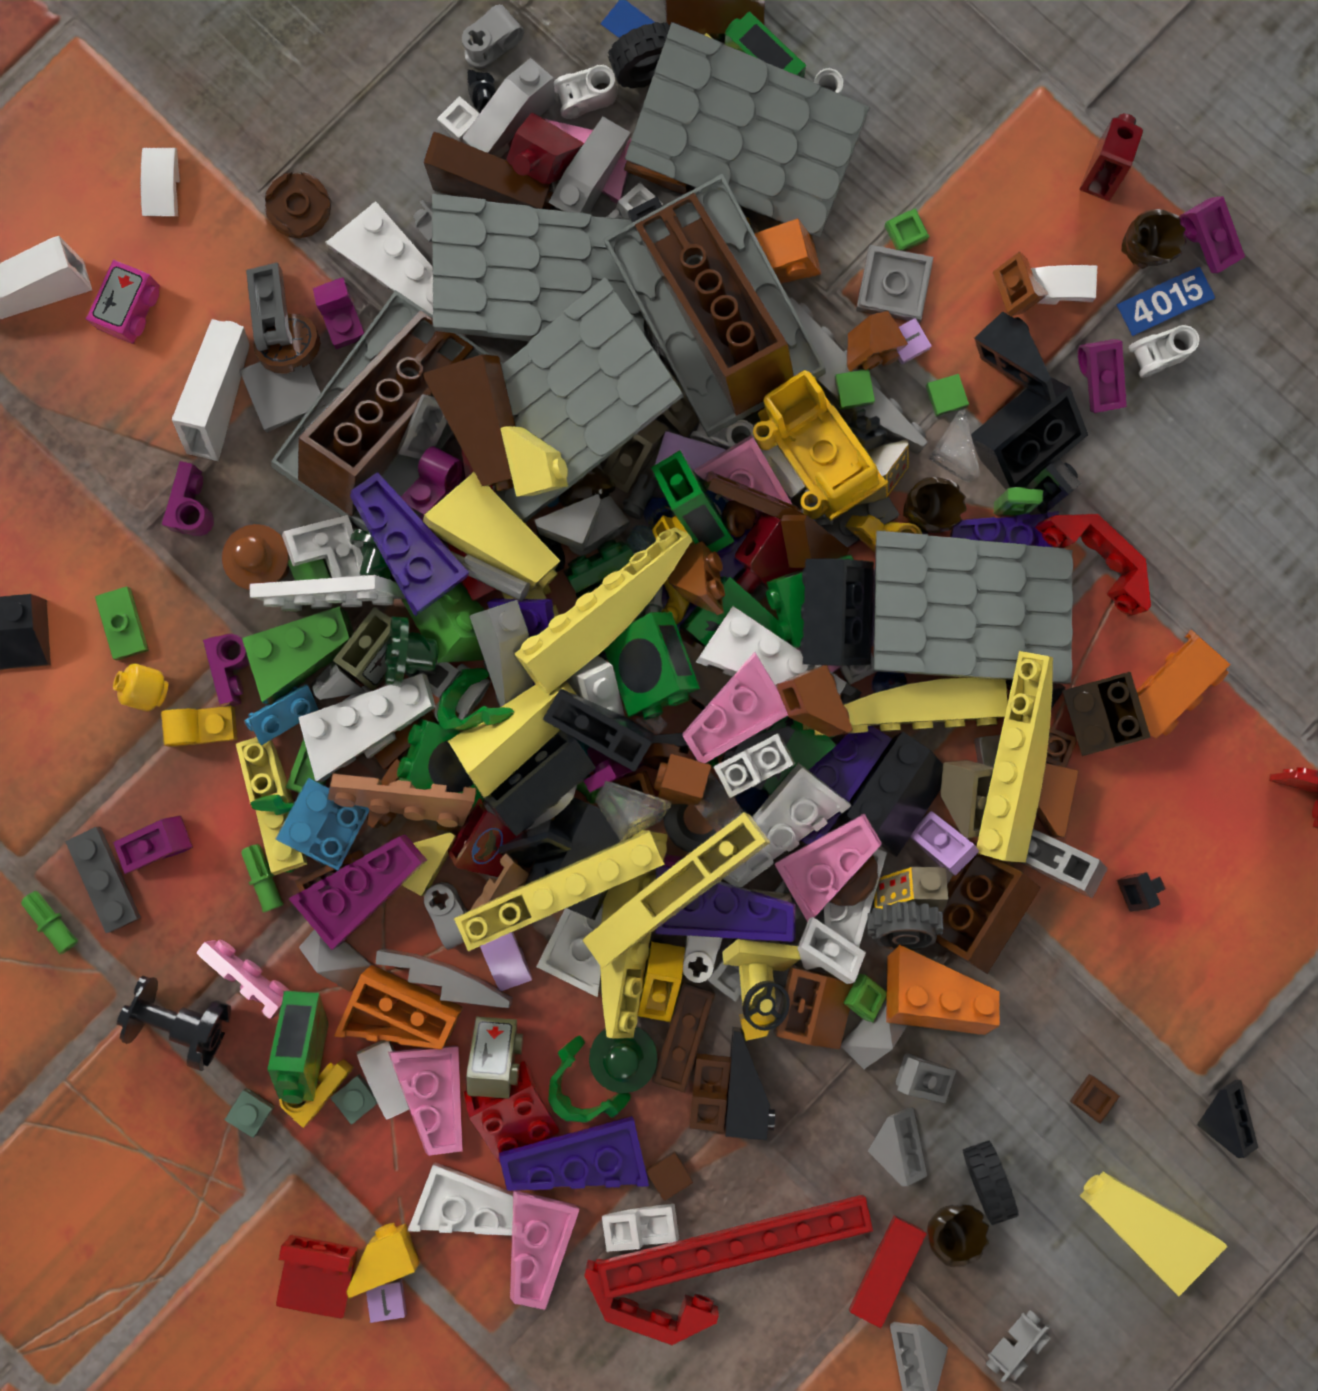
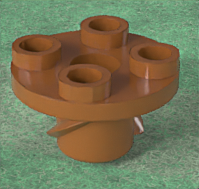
(255, 556)

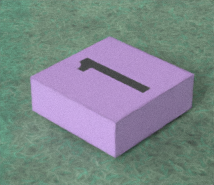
(916, 341)
(386, 1301)

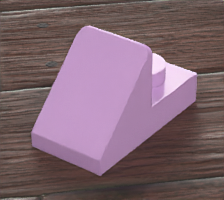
(943, 843)

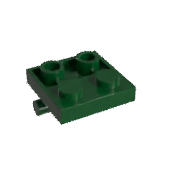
(593, 570)

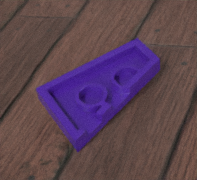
(1008, 530)

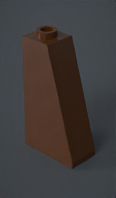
(472, 173)
(476, 407)

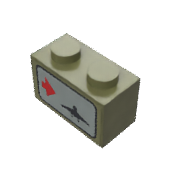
(366, 649)
(493, 1056)

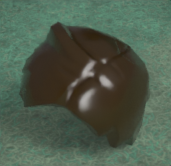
(1154, 238)
(591, 484)
(934, 505)
(958, 1235)

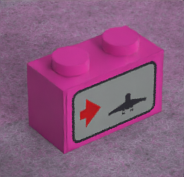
(123, 302)

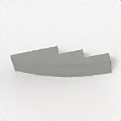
(455, 982)

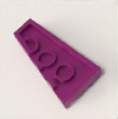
(355, 892)

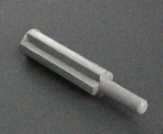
(494, 577)

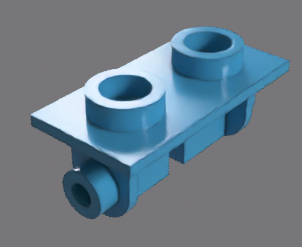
(282, 714)

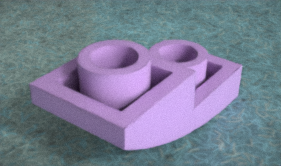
(506, 962)

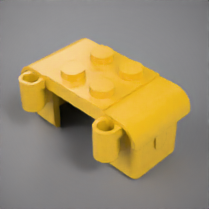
(817, 447)

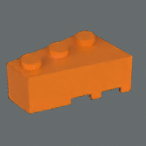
(790, 251)
(1180, 684)
(936, 996)
(397, 1012)

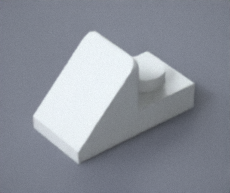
(830, 951)

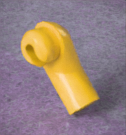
(675, 603)

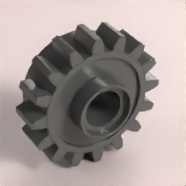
(905, 925)

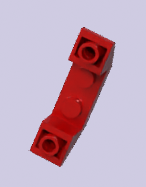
(1131, 589)
(694, 1315)

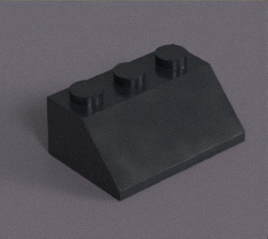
(1029, 435)
(837, 612)
(23, 632)
(898, 791)
(589, 834)

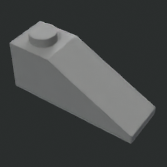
(519, 95)
(590, 168)
(500, 635)
(1065, 864)

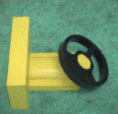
(756, 968)

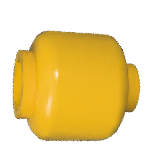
(140, 687)

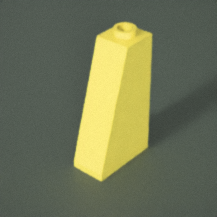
(487, 529)
(499, 749)
(1158, 1236)

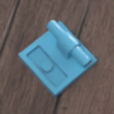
(321, 826)

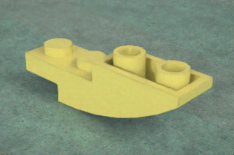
(263, 778)

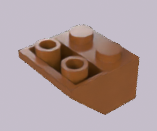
(815, 1009)

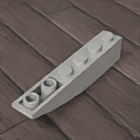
(835, 362)

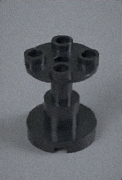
(187, 1027)

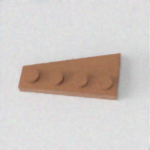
(403, 798)

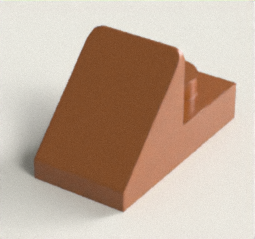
(1018, 285)

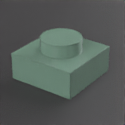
(354, 1099)
(249, 1113)

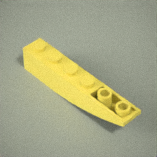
(602, 614)
(929, 702)
(1019, 762)
(676, 889)
(559, 890)
(624, 976)

